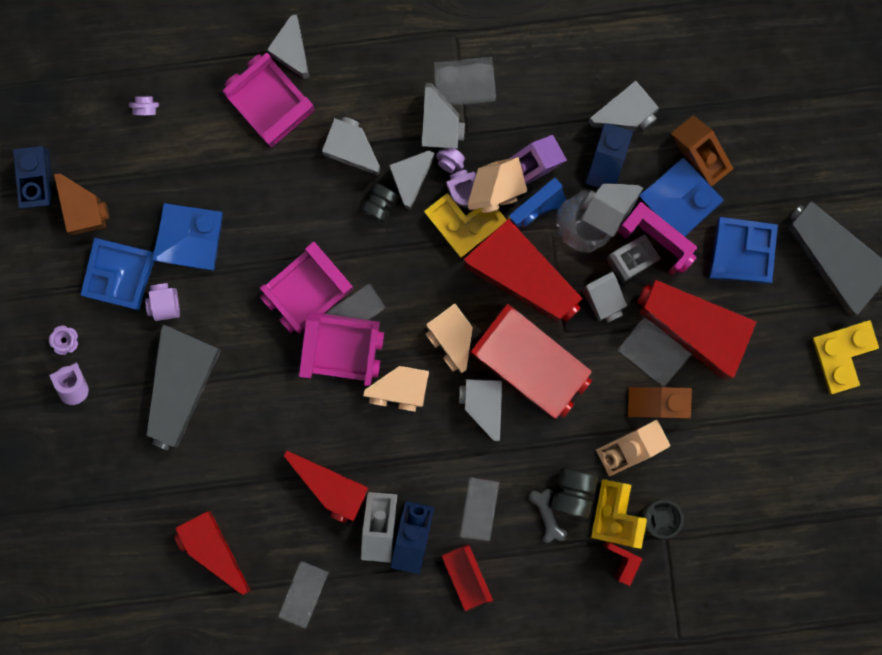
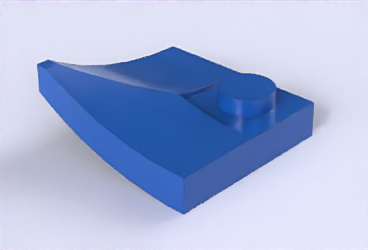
(682, 197)
(544, 201)
(188, 237)
(743, 251)
(117, 273)

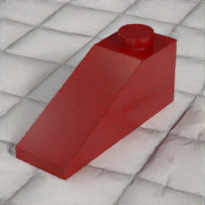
(332, 489)
(207, 545)

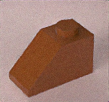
(702, 150)
(80, 208)
(659, 402)

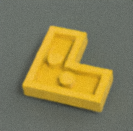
(463, 231)
(835, 354)
(611, 521)

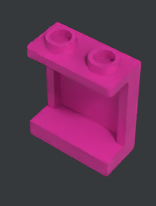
(268, 99)
(663, 234)
(304, 287)
(341, 347)

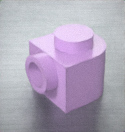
(461, 187)
(162, 302)
(70, 384)

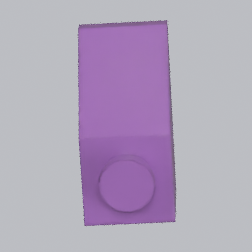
(540, 158)

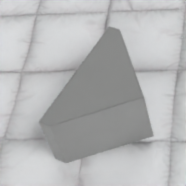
(289, 48)
(410, 175)
(633, 258)

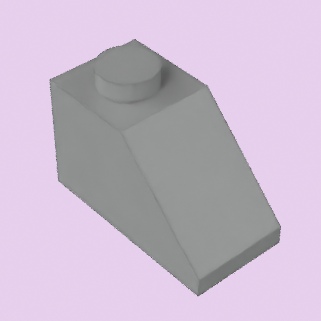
(627, 110)
(440, 121)
(350, 146)
(610, 206)
(605, 298)
(483, 404)
(379, 527)

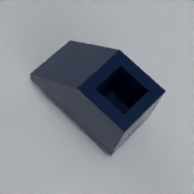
(33, 176)
(412, 537)

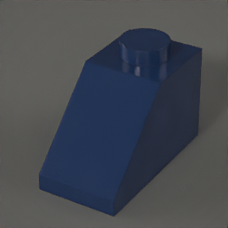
(609, 155)

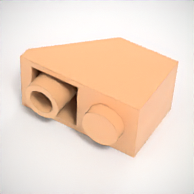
(497, 184)
(453, 334)
(401, 386)
(633, 448)

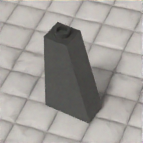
(839, 256)
(178, 384)

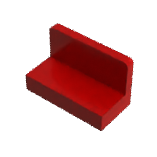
(628, 565)
(467, 577)

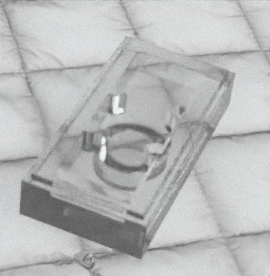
(360, 305)
(479, 509)
(303, 594)

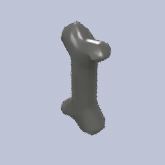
(542, 501)

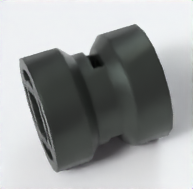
(379, 202)

